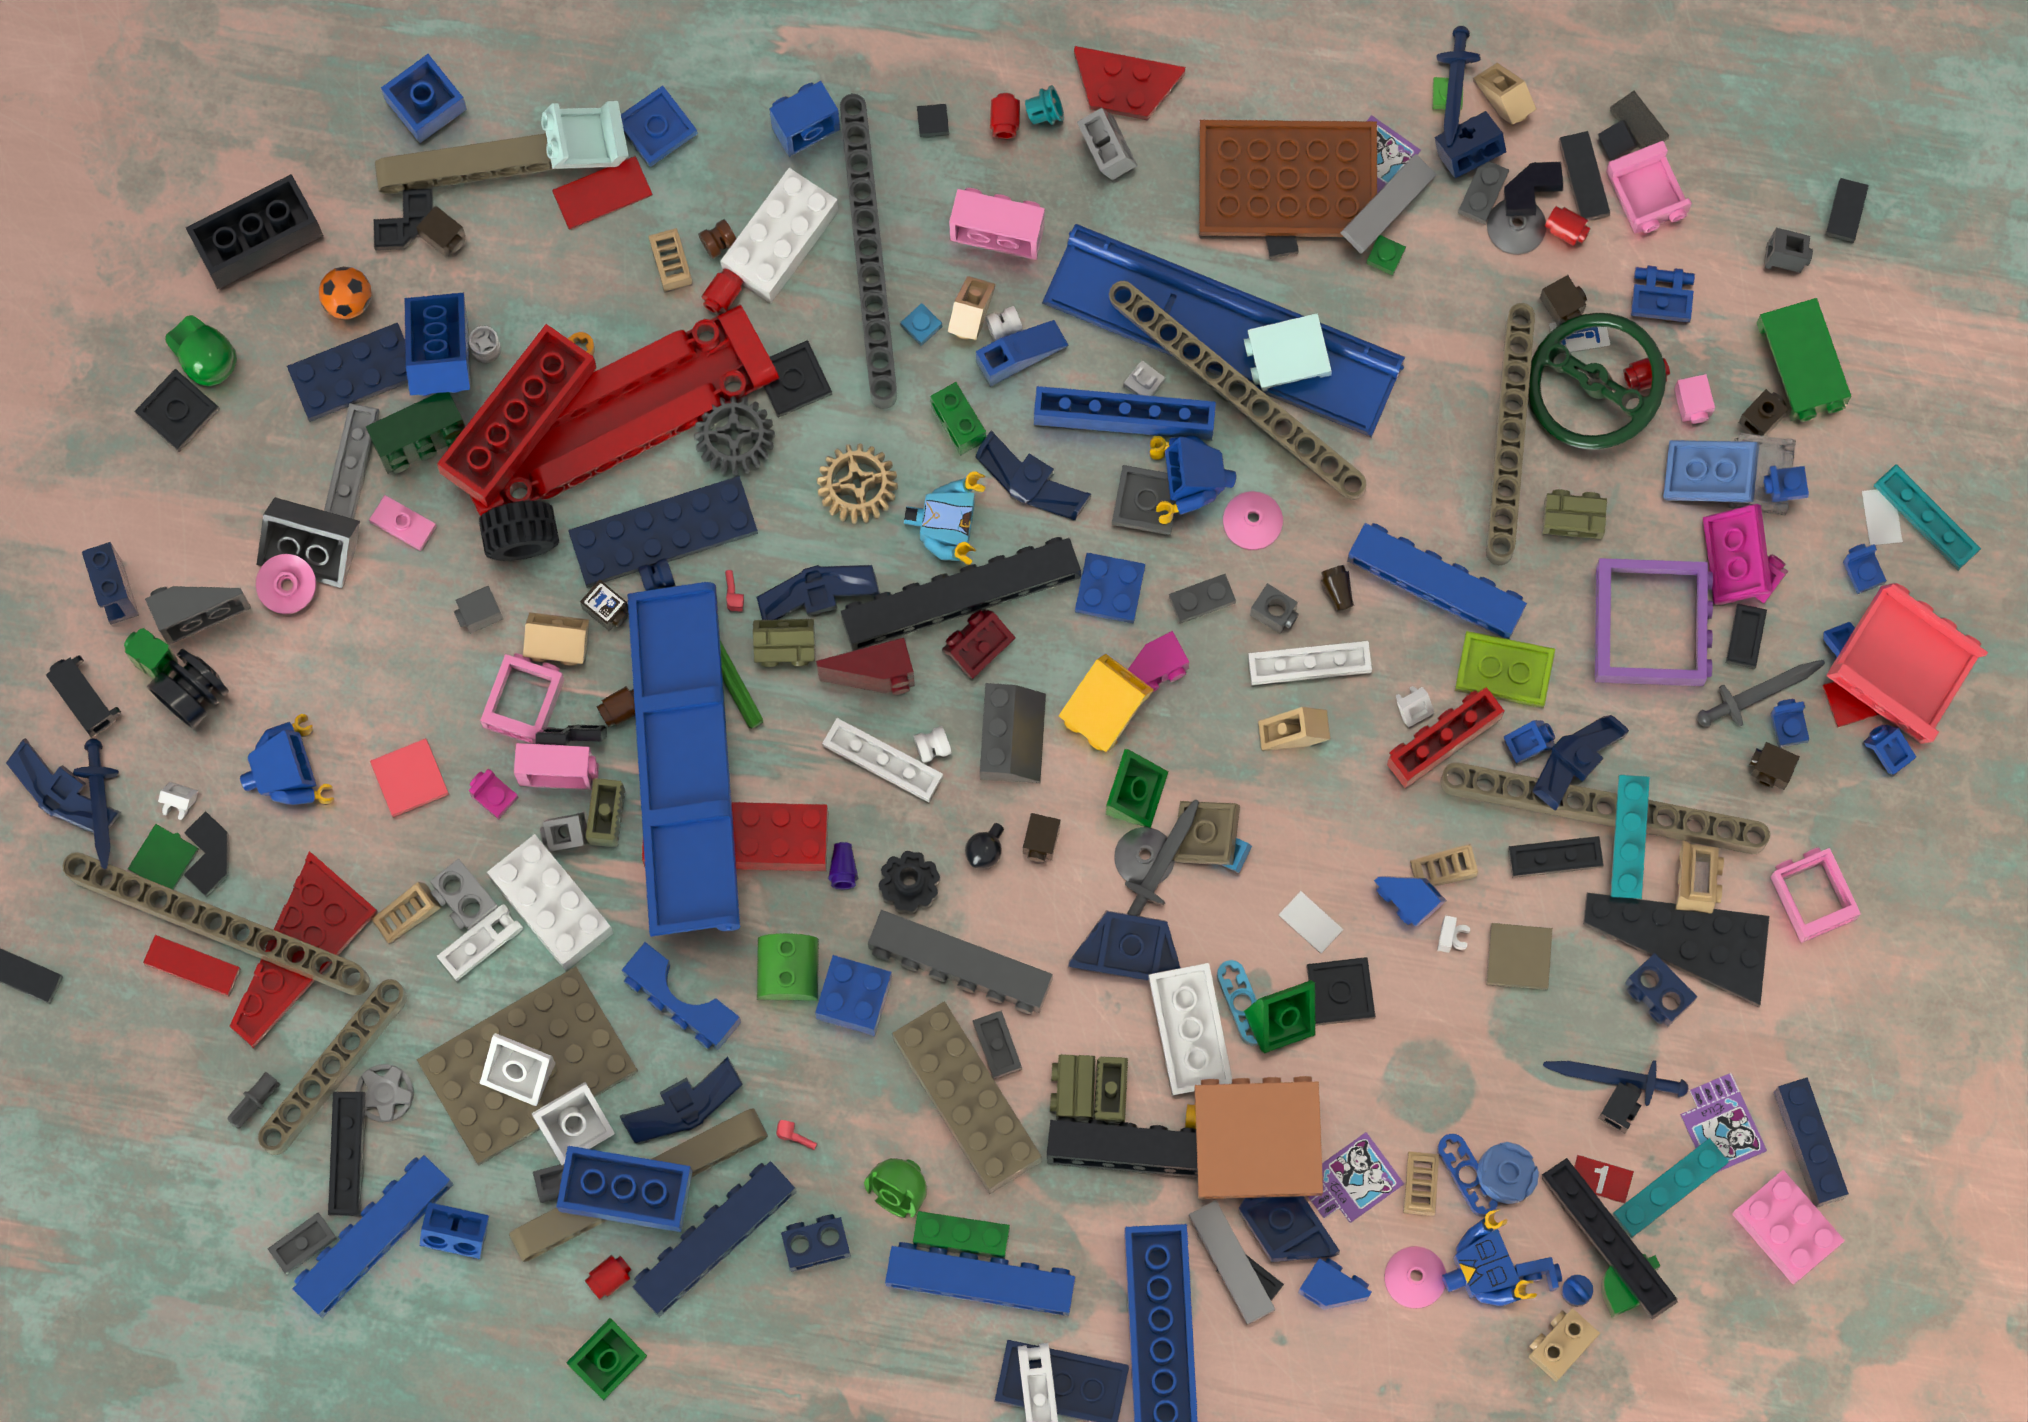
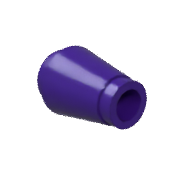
(843, 868)

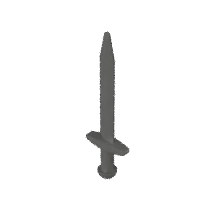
(1733, 704)
(1146, 890)

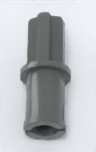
(253, 1099)

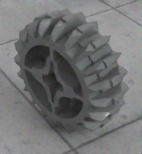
(745, 435)

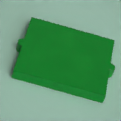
(163, 857)

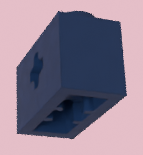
(1473, 145)

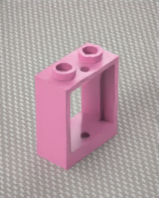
(512, 727)
(555, 766)
(1829, 922)

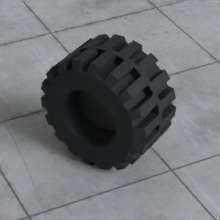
(518, 530)

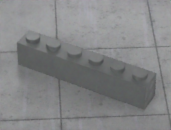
(959, 961)

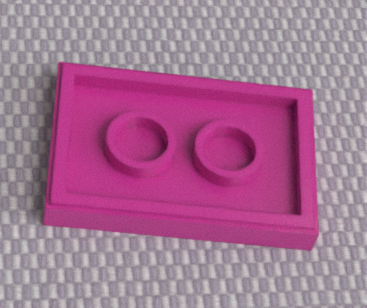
(1737, 554)

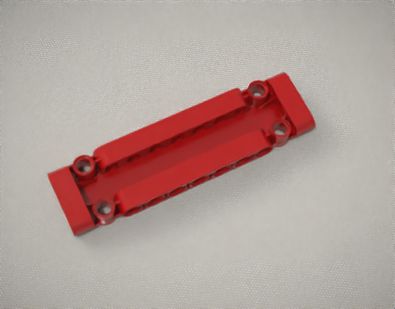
(642, 404)

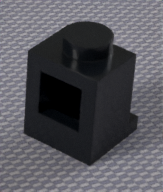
(1622, 1106)

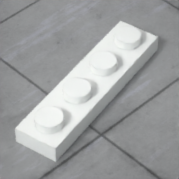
(1309, 663)
(882, 760)

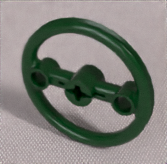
(1640, 415)

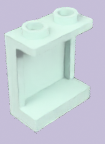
(584, 136)
(1288, 352)

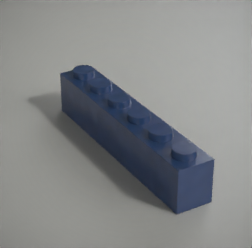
(714, 1239)

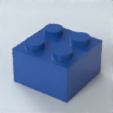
(424, 98)
(804, 118)
(853, 995)

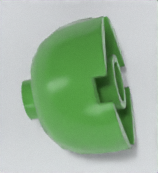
(898, 1186)

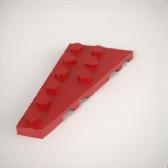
(318, 912)

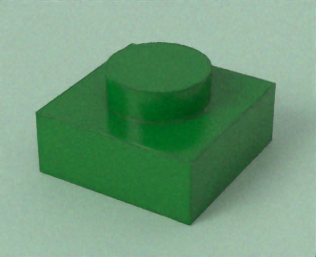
(1386, 255)

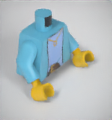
(947, 518)

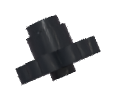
(909, 897)

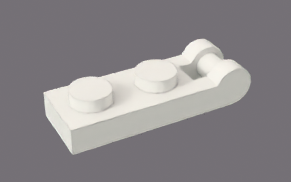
(479, 942)
(1037, 1384)

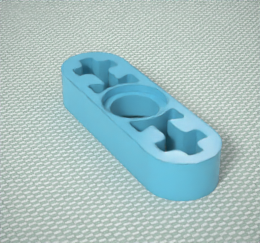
(1226, 985)

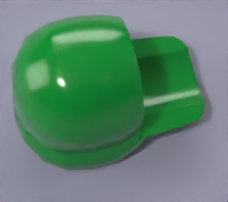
(202, 351)

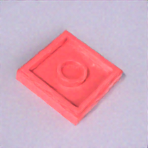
(409, 777)

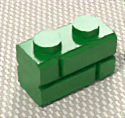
(149, 653)

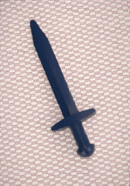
(1457, 61)
(96, 776)
(1614, 1076)

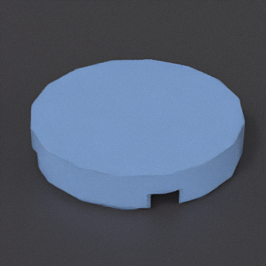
(1507, 1173)

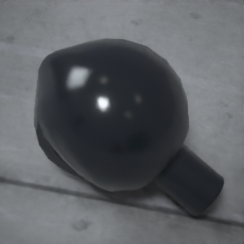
(984, 848)

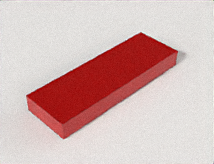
(191, 965)

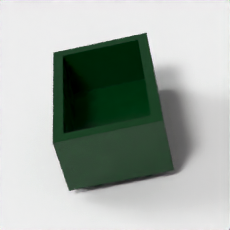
(416, 432)

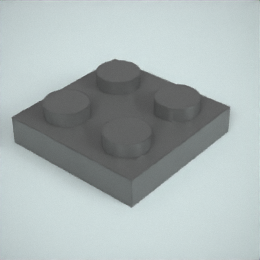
(1138, 497)

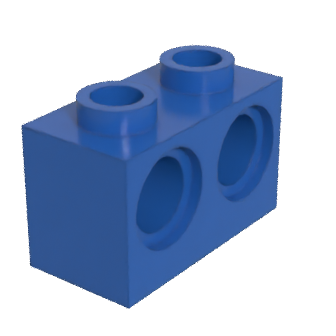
(454, 1230)

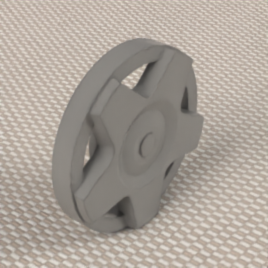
(385, 1092)

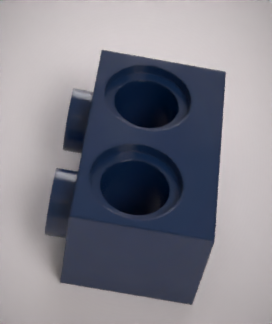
(1666, 985)
(817, 1252)

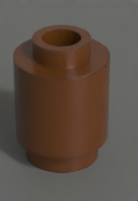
(617, 707)

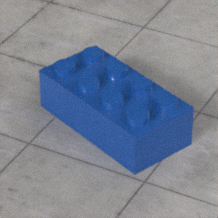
(437, 344)
(624, 1188)

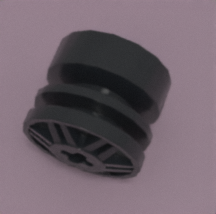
(188, 688)

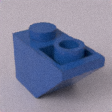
(1413, 896)
(1331, 1288)

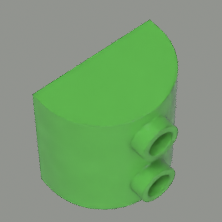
(787, 967)

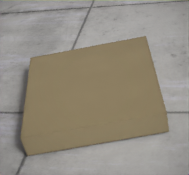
(1210, 835)
(1519, 956)

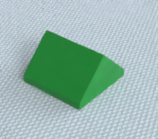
(1136, 790)
(1283, 1017)
(606, 1359)

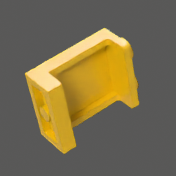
(1104, 703)

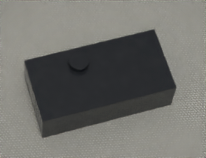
(254, 231)

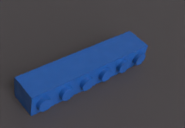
(1124, 413)
(1437, 581)
(371, 1236)
(980, 1280)

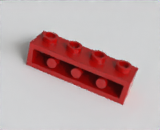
(1446, 737)

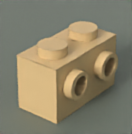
(556, 638)
(1563, 1344)

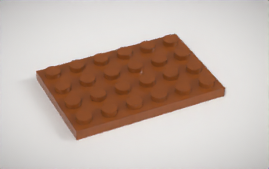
(1284, 176)

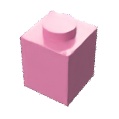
(1694, 399)

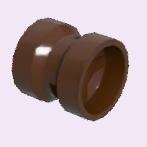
(711, 240)

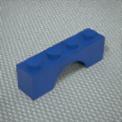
(710, 1021)

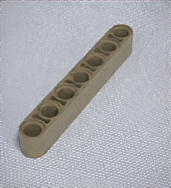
(463, 164)
(330, 1082)

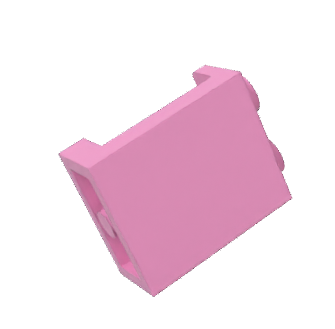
(1648, 188)

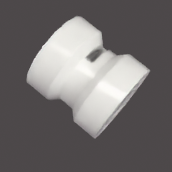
(1004, 323)
(481, 339)
(932, 744)

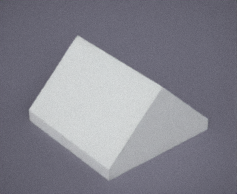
(516, 1069)
(573, 1121)

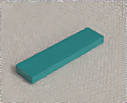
(1927, 517)

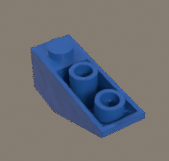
(1019, 351)

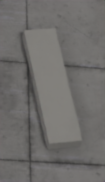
(1388, 203)
(351, 461)
(1231, 1262)

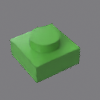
(1440, 89)

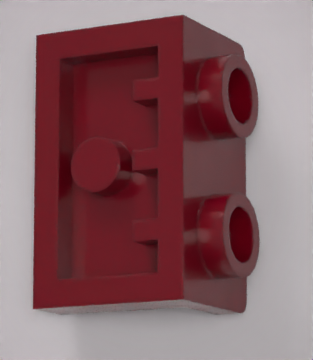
(978, 642)

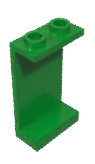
(1806, 359)

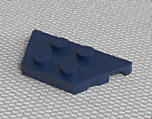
(1127, 947)
(1287, 1228)

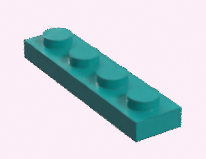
(1630, 836)
(1670, 1188)

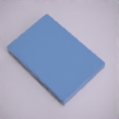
(1711, 471)

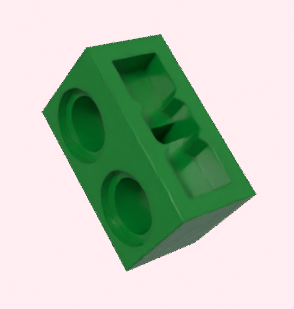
(958, 418)

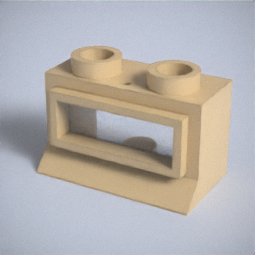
(1699, 878)

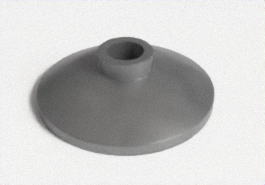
(1512, 238)
(1127, 852)

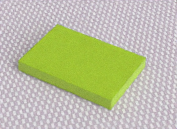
(1507, 667)

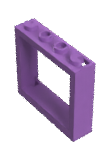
(1704, 637)

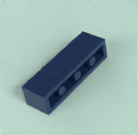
(1810, 1142)

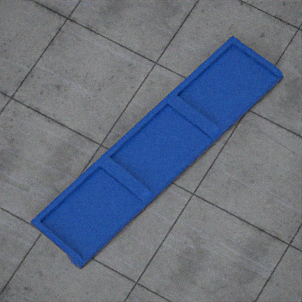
(1221, 320)
(683, 760)

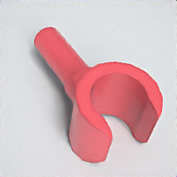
(734, 601)
(785, 1132)

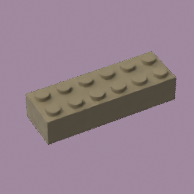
(967, 1097)

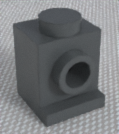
(1788, 250)

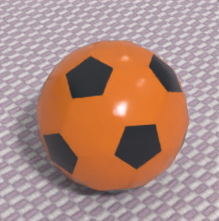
(345, 292)

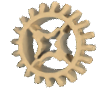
(867, 479)

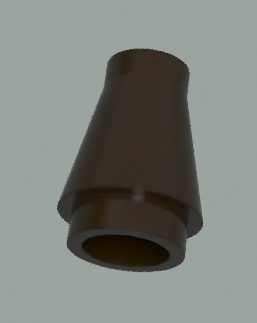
(1338, 585)

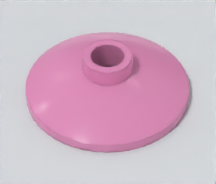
(1252, 534)
(271, 579)
(1409, 1292)

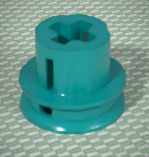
(1043, 108)

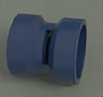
(656, 575)

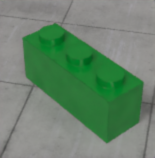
(961, 1235)

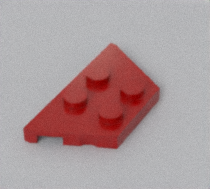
(1125, 83)

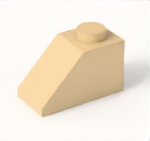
(1506, 93)
(971, 308)
(1294, 729)

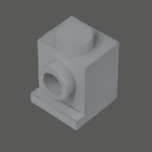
(555, 840)

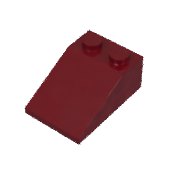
(873, 668)

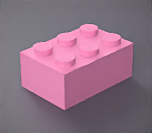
(997, 223)
(1788, 1227)

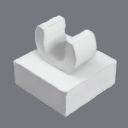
(1144, 380)
(1415, 706)
(177, 796)
(1449, 935)

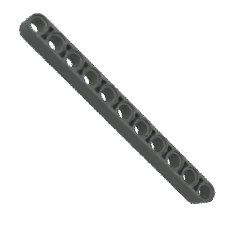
(868, 263)

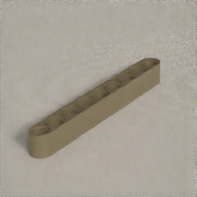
(1510, 420)
(698, 1152)

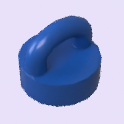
(1577, 1290)

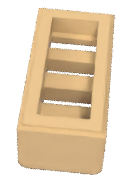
(677, 280)
(1441, 857)
(422, 913)
(1416, 1207)

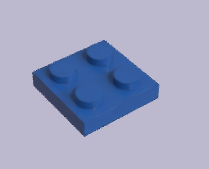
(657, 126)
(1110, 588)

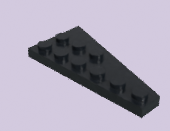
(1712, 947)

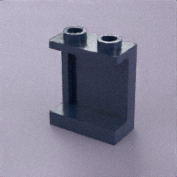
(110, 582)

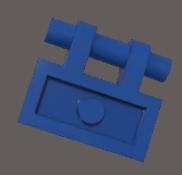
(1662, 302)

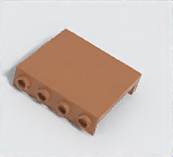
(1258, 1138)

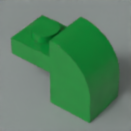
(1616, 1294)

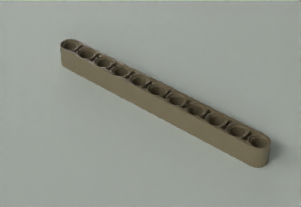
(1231, 376)
(1590, 813)
(226, 933)

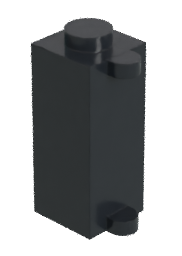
(81, 696)

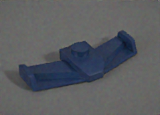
(1029, 480)
(817, 590)
(1576, 756)
(57, 791)
(684, 1105)

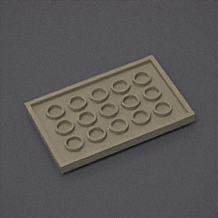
(553, 1019)

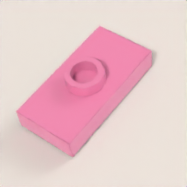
(402, 523)

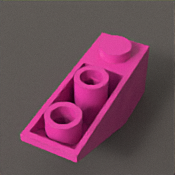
(1160, 661)

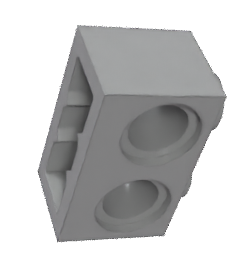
(1107, 143)
(469, 892)

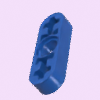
(1449, 1158)

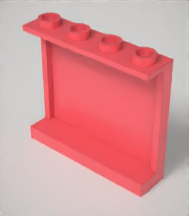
(1905, 662)

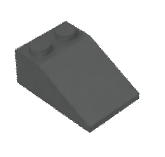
(188, 610)

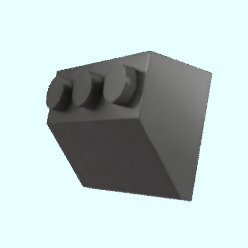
(312, 534)
(1012, 733)

